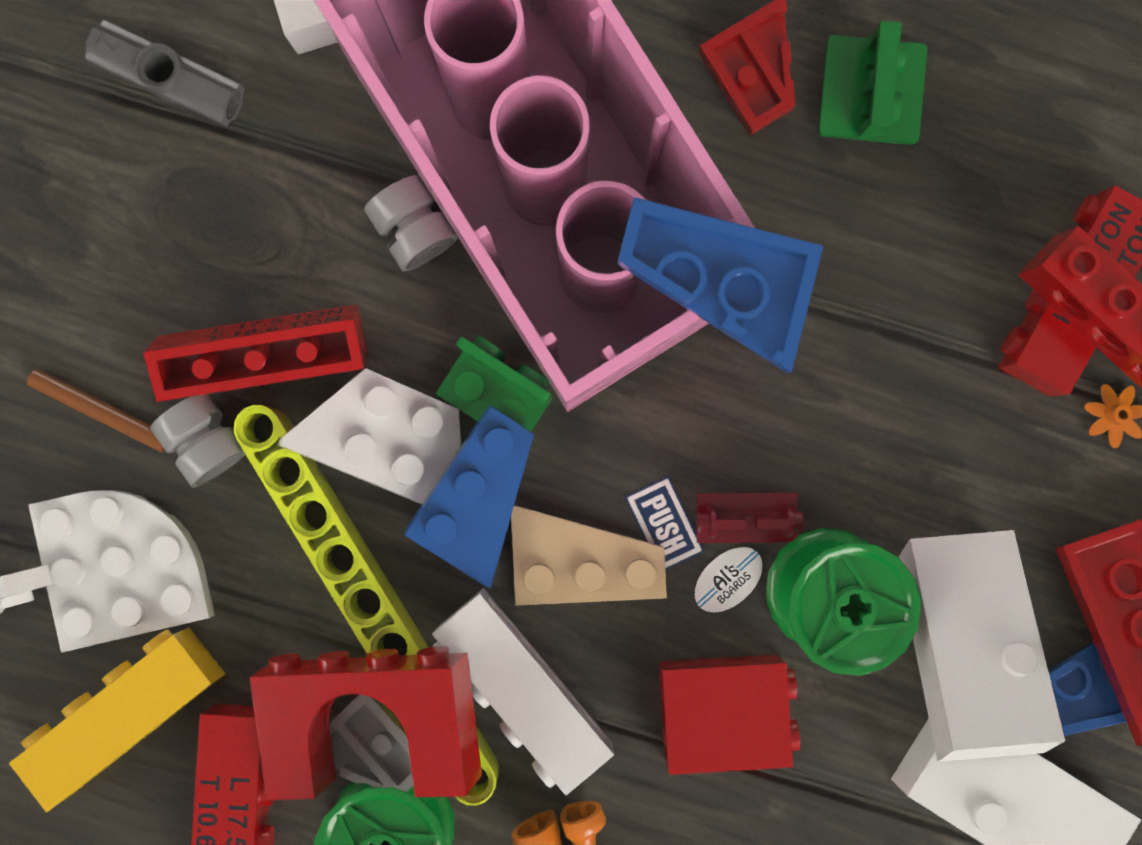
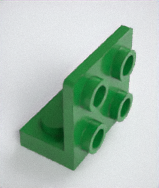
(484, 379)

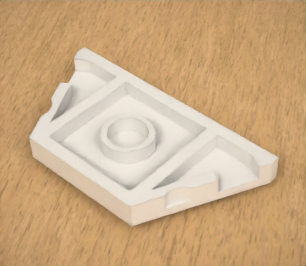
(381, 435)

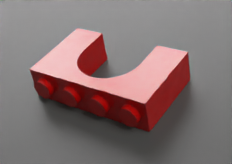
(423, 690)

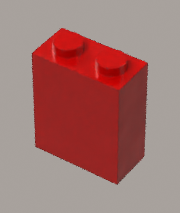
(728, 714)

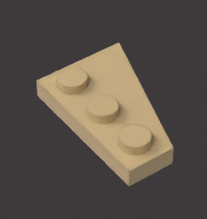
(580, 563)

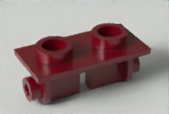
(747, 517)

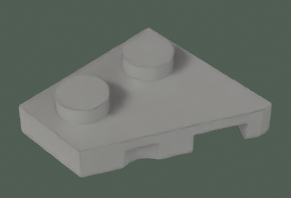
(371, 745)

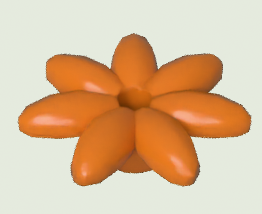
(1109, 415)

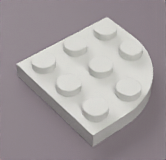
(117, 567)

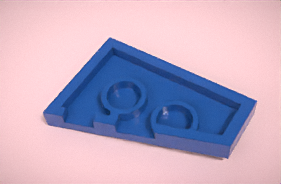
(1084, 693)

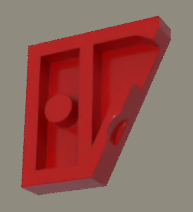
(754, 66)

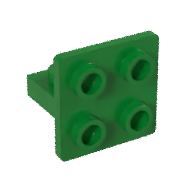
(873, 87)

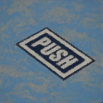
(664, 521)

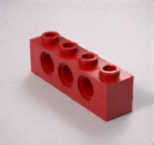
(1092, 296)

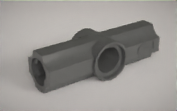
(142, 61)

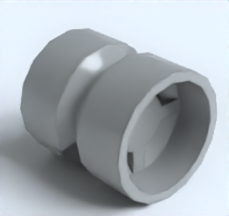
(408, 218)
(198, 438)

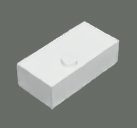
(980, 648)
(1011, 799)

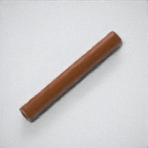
(93, 408)

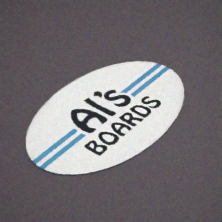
(728, 579)

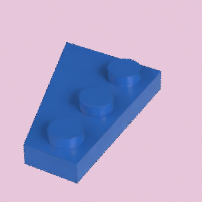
(727, 274)
(474, 497)

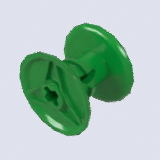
(843, 601)
(386, 818)

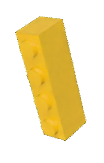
(116, 718)

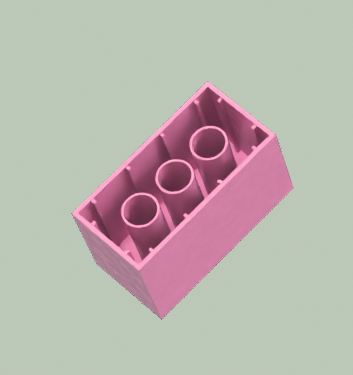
(534, 144)

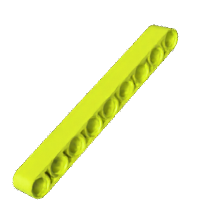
(319, 543)

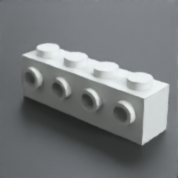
(525, 694)

